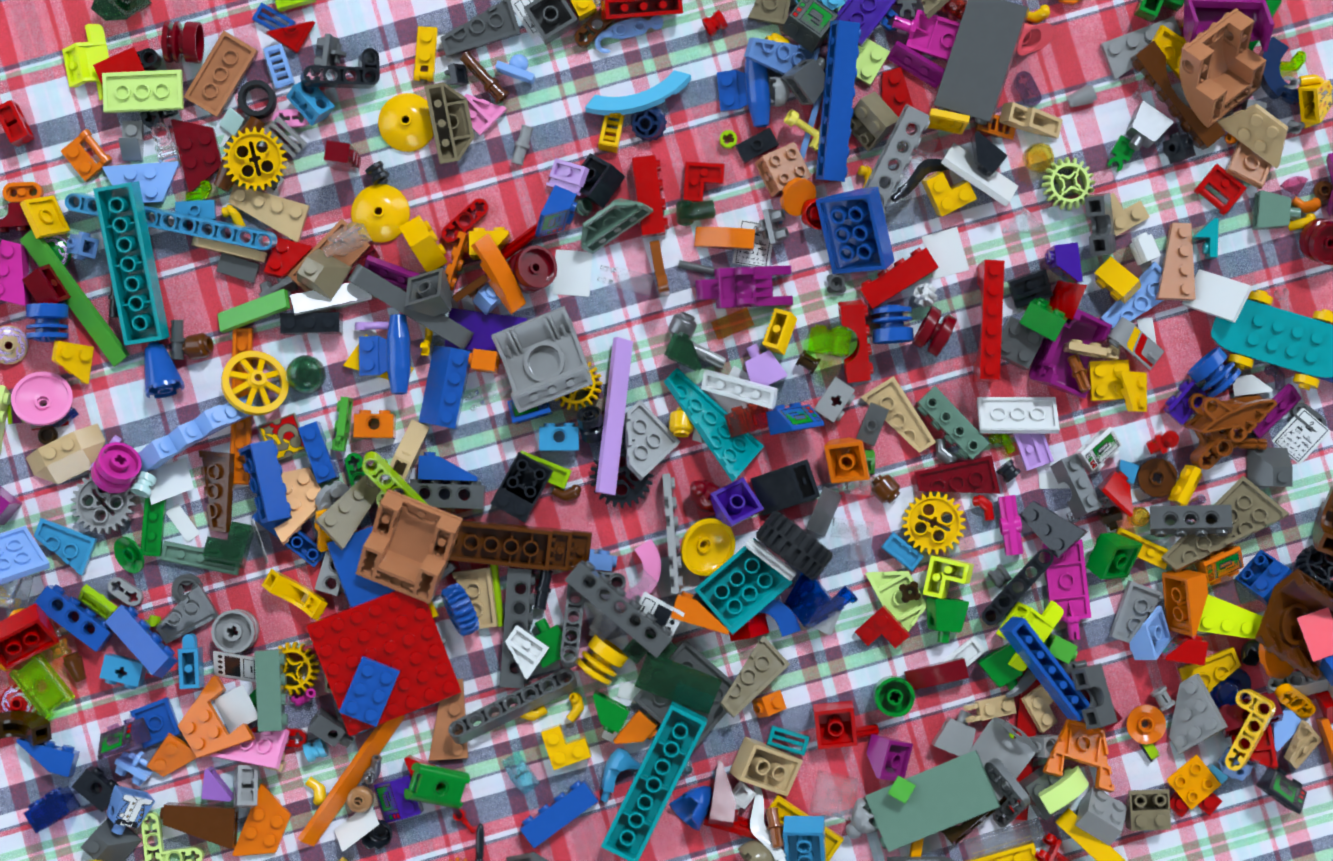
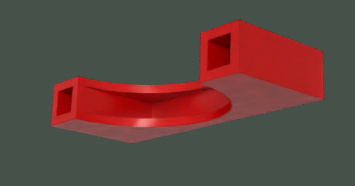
(991, 283)

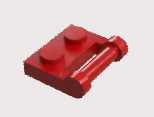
(1224, 184)

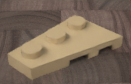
(480, 590)

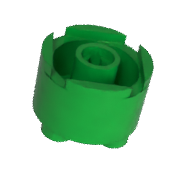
(904, 699)

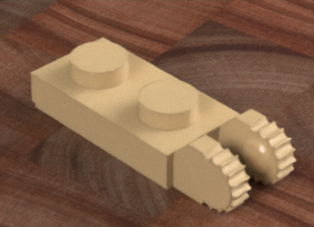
(991, 708)

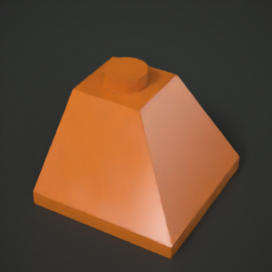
(846, 460)

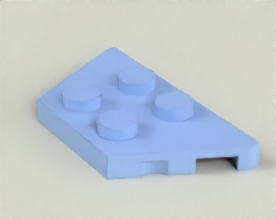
(153, 178)

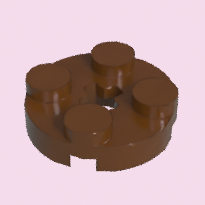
(1157, 466)

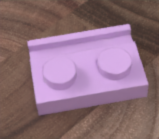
(568, 176)
(1033, 450)

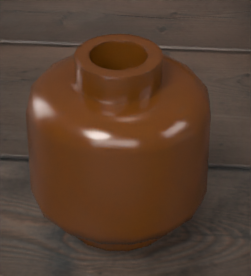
(198, 346)
(885, 488)

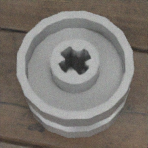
(224, 635)

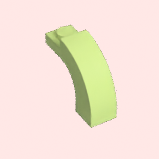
(1064, 790)

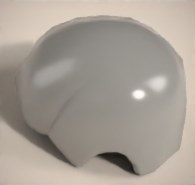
(778, 91)

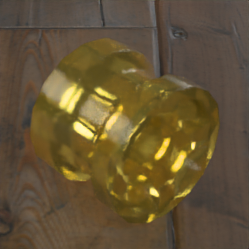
(1142, 516)
(60, 649)

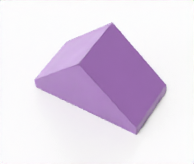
(214, 787)

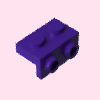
(1178, 405)

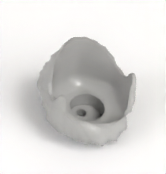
(860, 821)

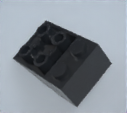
(522, 487)
(785, 487)

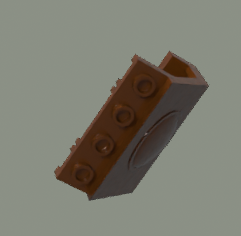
(1279, 627)

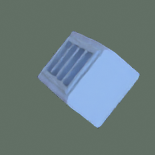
(276, 49)

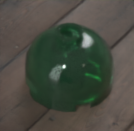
(305, 374)

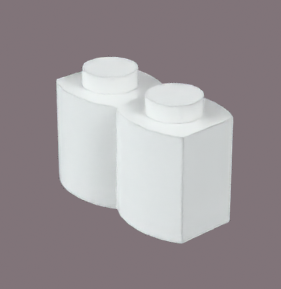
(1144, 248)

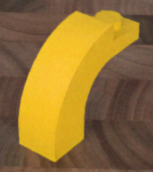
(295, 593)

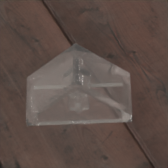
(1024, 223)

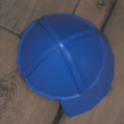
(693, 806)

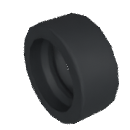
(247, 87)

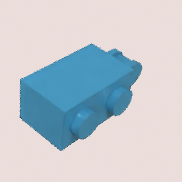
(190, 663)

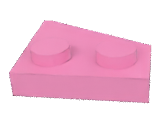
(483, 113)

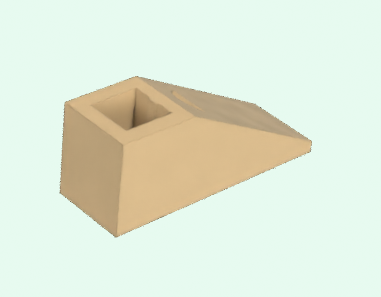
(409, 449)

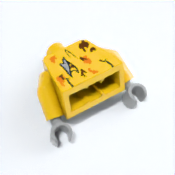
(1314, 100)

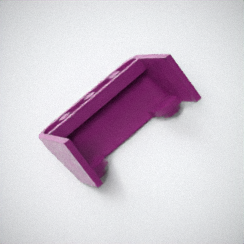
(1202, 13)

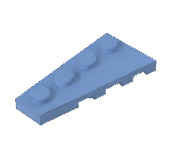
(777, 55)

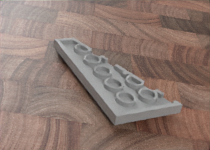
(672, 540)

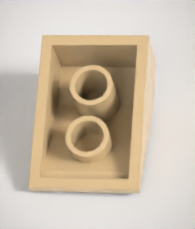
(765, 766)

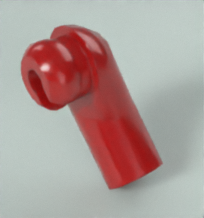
(986, 505)

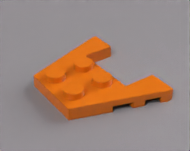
(205, 729)
(1083, 747)

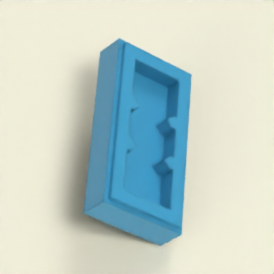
(198, 208)
(902, 551)

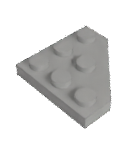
(646, 440)
(1194, 715)

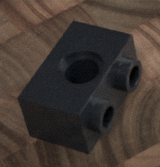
(86, 783)

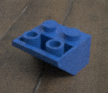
(1262, 575)

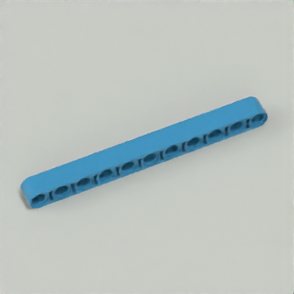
(180, 224)

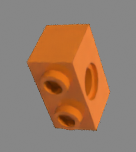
(386, 429)

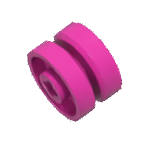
(116, 467)

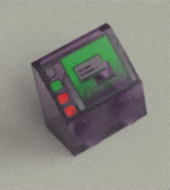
(123, 737)

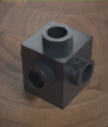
(1179, 147)

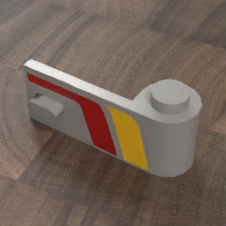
(1135, 342)

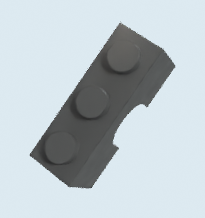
(1099, 209)
(1084, 498)
(1101, 710)

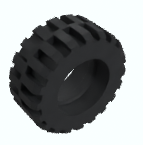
(794, 545)

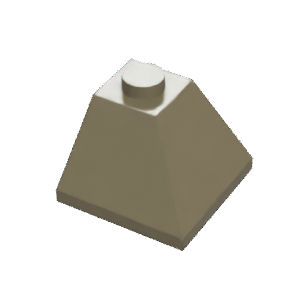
(323, 273)

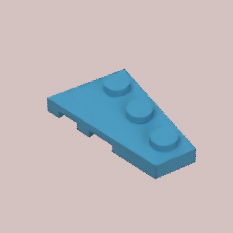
(70, 545)

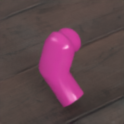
(306, 697)

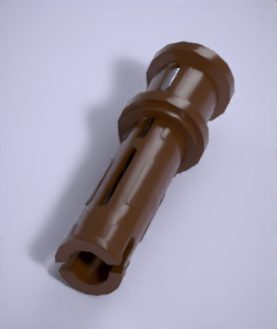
(489, 84)

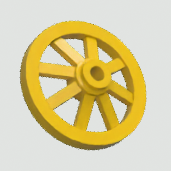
(253, 385)

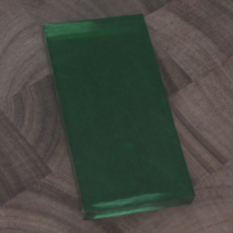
(678, 683)

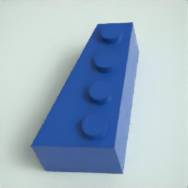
(266, 480)

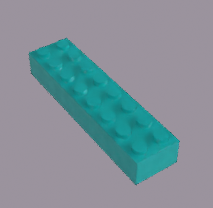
(131, 263)
(654, 782)

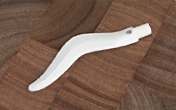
(758, 826)

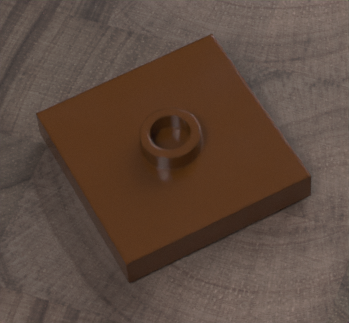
(470, 289)

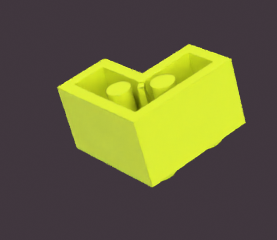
(942, 571)

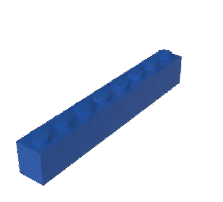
(838, 100)

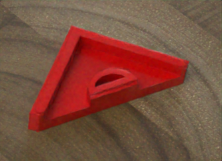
(293, 35)

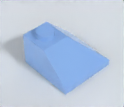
(1151, 637)

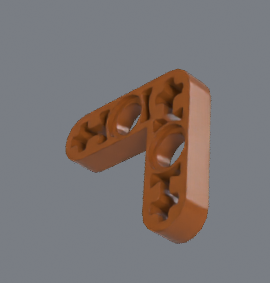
(661, 277)

